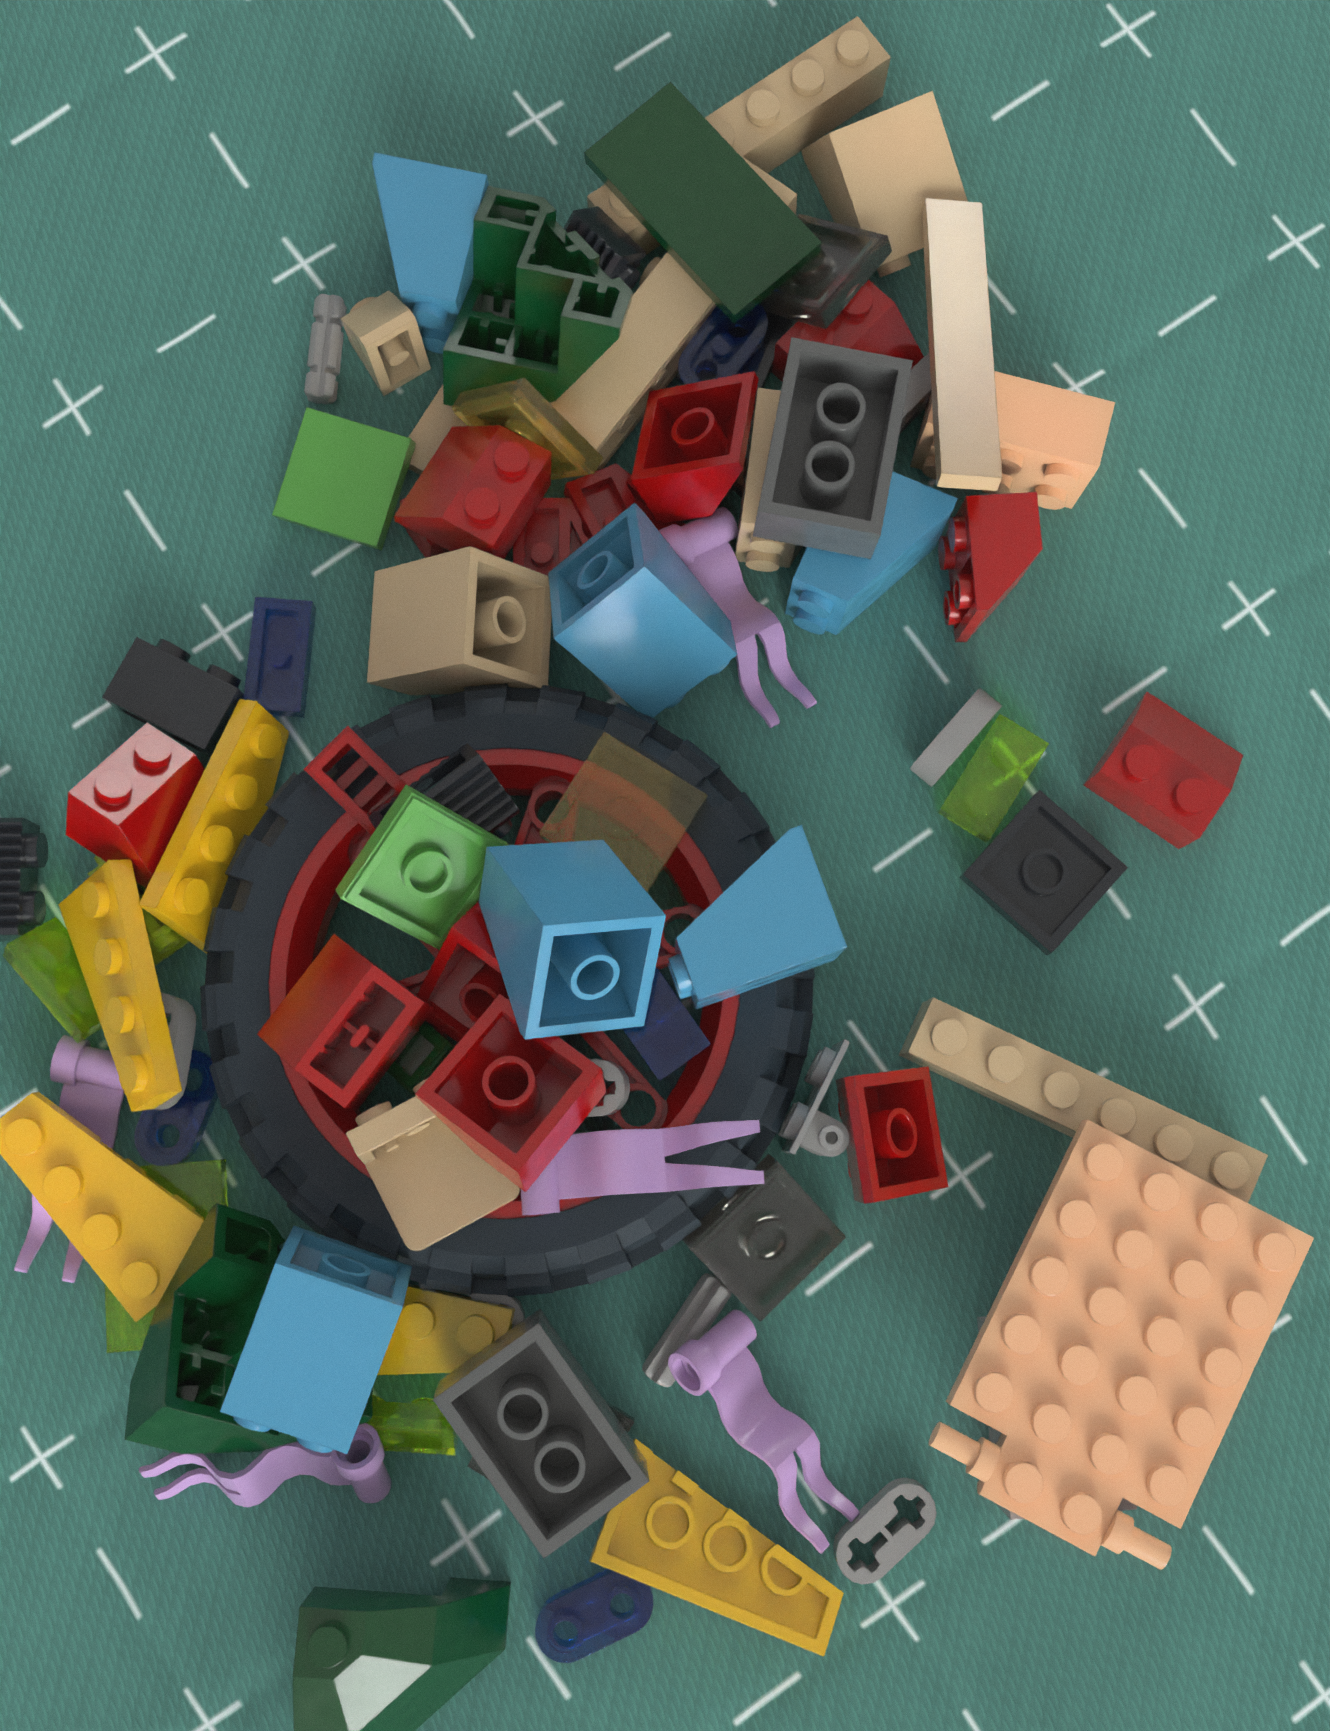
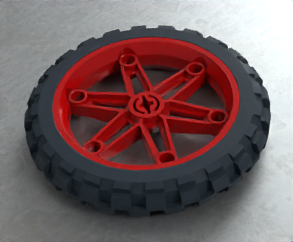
(276, 925)

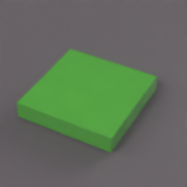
(344, 478)
(419, 868)

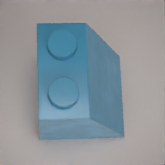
(430, 237)
(838, 587)
(638, 615)
(760, 928)
(570, 936)
(317, 1341)

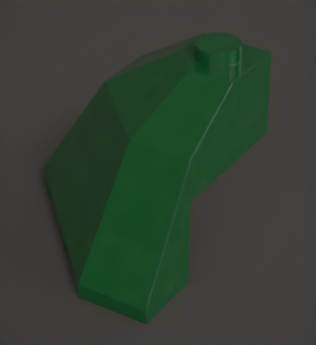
(533, 302)
(200, 1338)
(391, 1655)

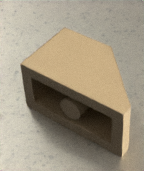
(386, 341)

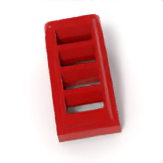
(332, 754)

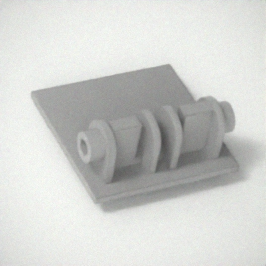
(806, 1125)

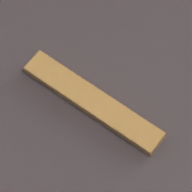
(960, 346)

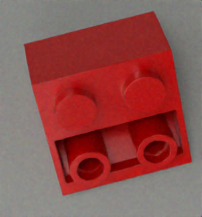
(987, 555)
(344, 1023)

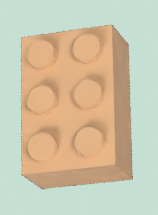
(1046, 438)

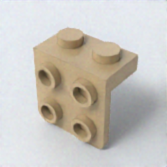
(426, 1172)

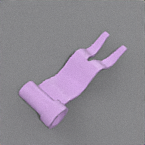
(708, 555)
(94, 1099)
(635, 1163)
(755, 1419)
(361, 1468)

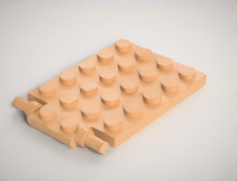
(1120, 1345)

